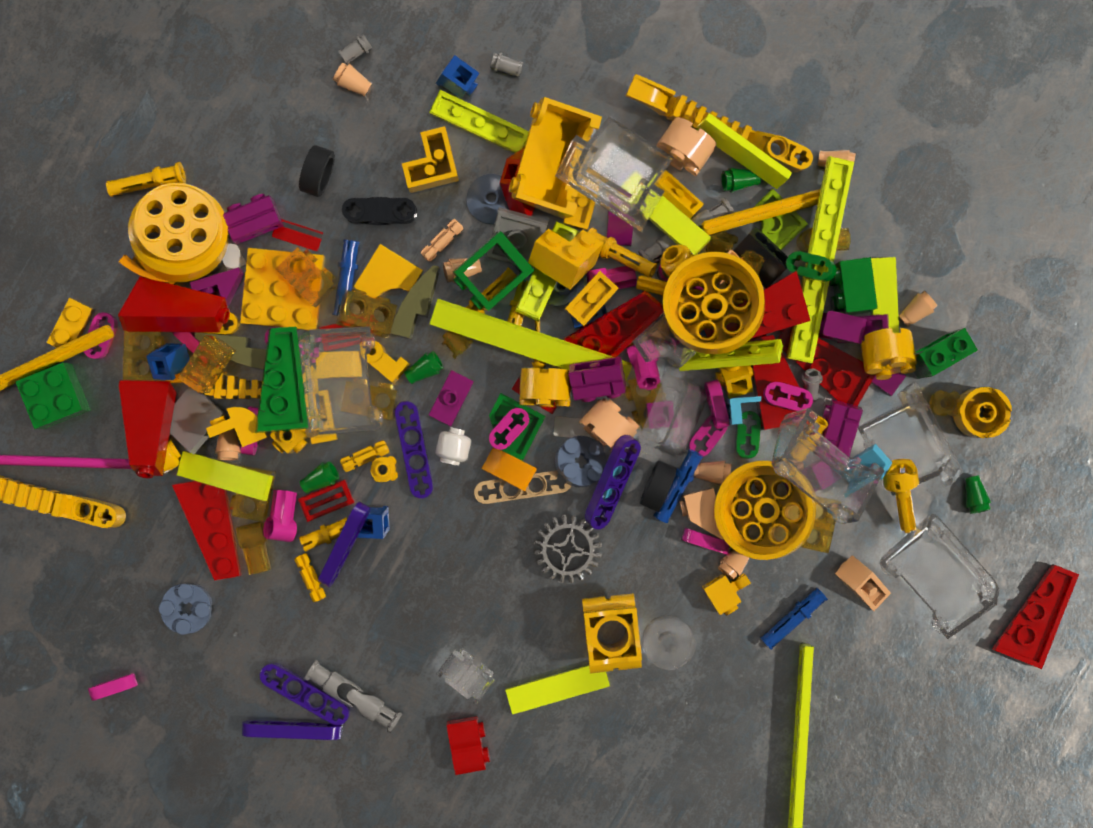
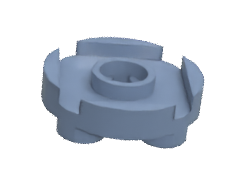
(570, 470)
(171, 608)

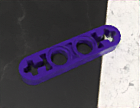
(416, 449)
(616, 483)
(344, 544)
(302, 698)
(291, 730)

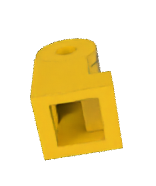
(385, 364)

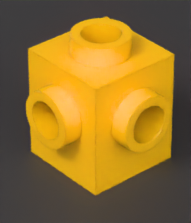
(735, 380)
(295, 444)

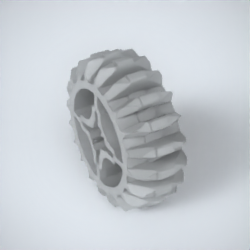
(563, 570)

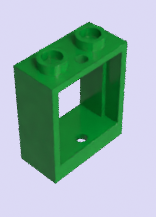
(511, 253)
(940, 353)

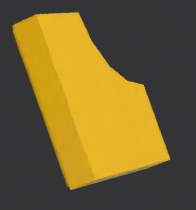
(387, 272)

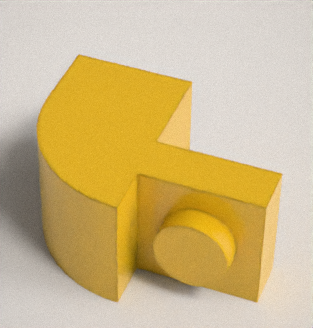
(242, 420)

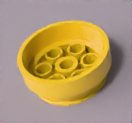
(195, 258)
(706, 271)
(735, 528)

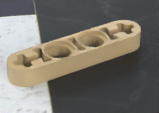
(520, 494)

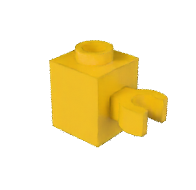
(723, 593)

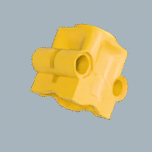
(622, 654)

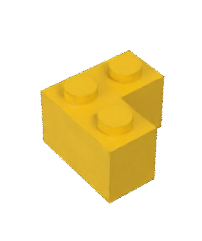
(438, 165)
(565, 260)

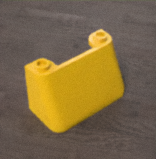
(548, 140)

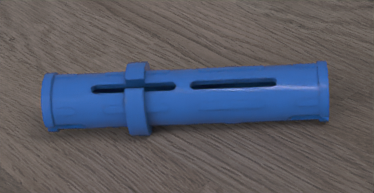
(347, 271)
(682, 478)
(794, 618)

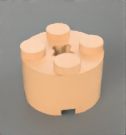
(687, 145)
(607, 424)

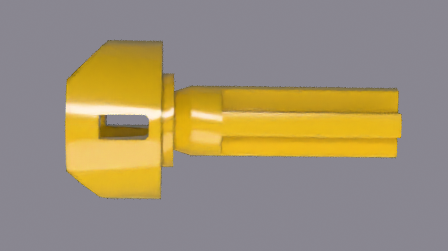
(902, 485)

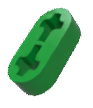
(812, 261)
(754, 436)

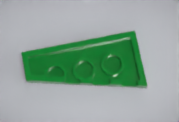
(282, 388)

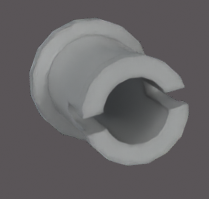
(355, 49)
(506, 65)
(811, 380)

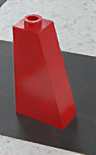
(172, 308)
(772, 415)
(147, 423)

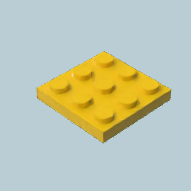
(271, 298)

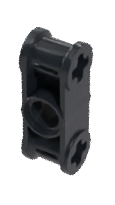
(379, 210)

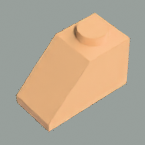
(700, 509)
(863, 582)

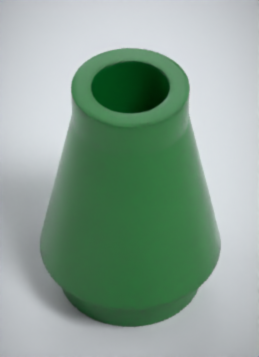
(738, 179)
(424, 367)
(322, 476)
(976, 495)

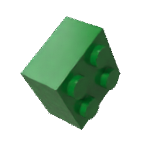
(854, 287)
(53, 396)

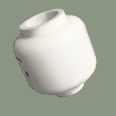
(453, 446)

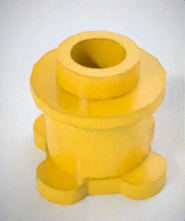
(391, 472)

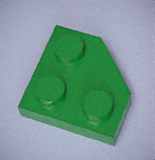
(523, 442)

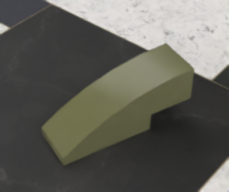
(415, 304)
(244, 354)

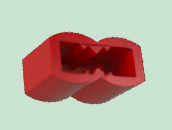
(467, 746)

